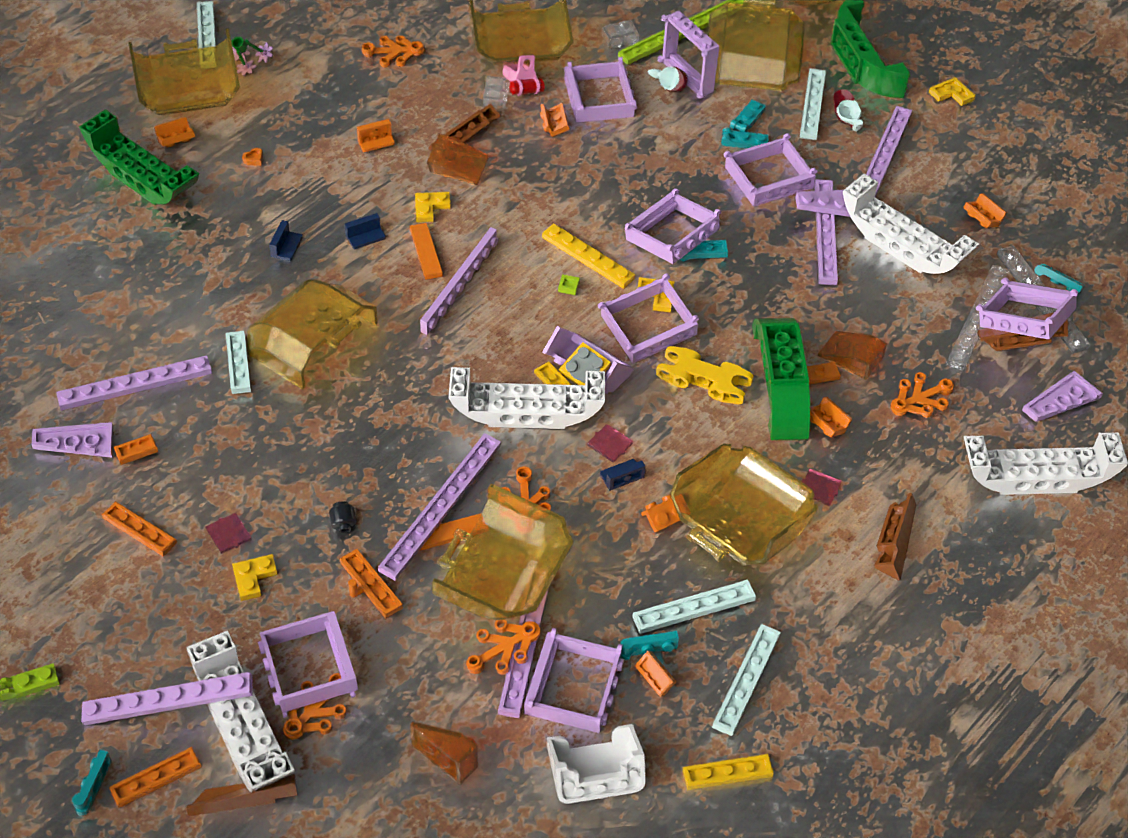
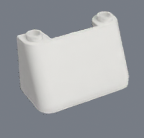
(599, 768)

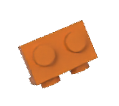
(554, 119)
(174, 132)
(375, 135)
(985, 211)
(830, 417)
(661, 514)

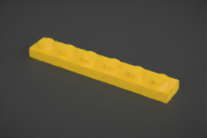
(588, 256)

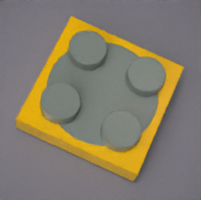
(583, 360)

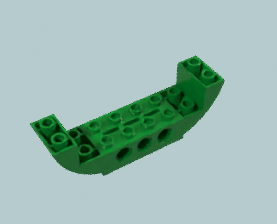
(861, 58)
(133, 163)
(785, 377)

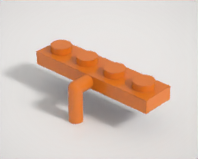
(370, 584)

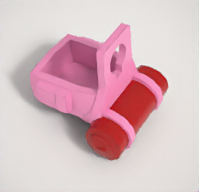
(523, 77)

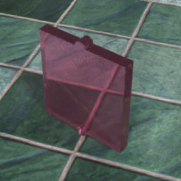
(610, 443)
(823, 486)
(228, 533)

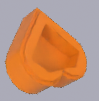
(253, 157)

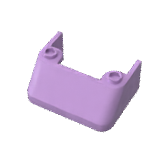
(565, 342)

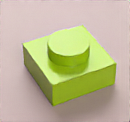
(568, 284)

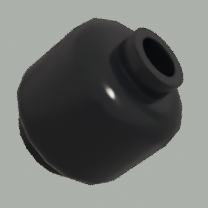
(342, 516)

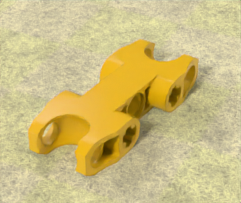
(718, 380)

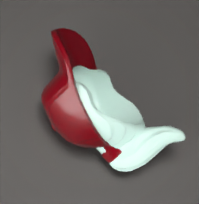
(670, 78)
(847, 109)

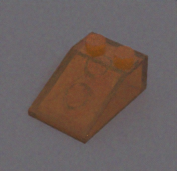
(456, 160)
(854, 352)
(446, 749)

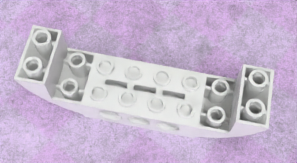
(900, 234)
(526, 404)
(1046, 468)
(240, 719)

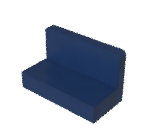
(364, 231)
(284, 242)
(623, 474)

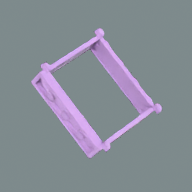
(594, 71)
(700, 84)
(776, 190)
(636, 228)
(1032, 294)
(660, 341)
(553, 642)
(322, 692)

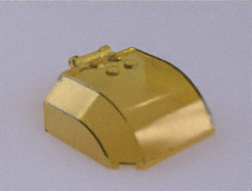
(510, 34)
(757, 44)
(186, 78)
(303, 324)
(741, 504)
(505, 558)

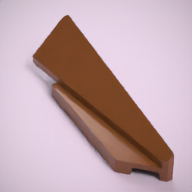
(473, 124)
(1005, 340)
(895, 537)
(238, 796)

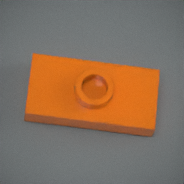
(823, 373)
(135, 449)
(655, 673)

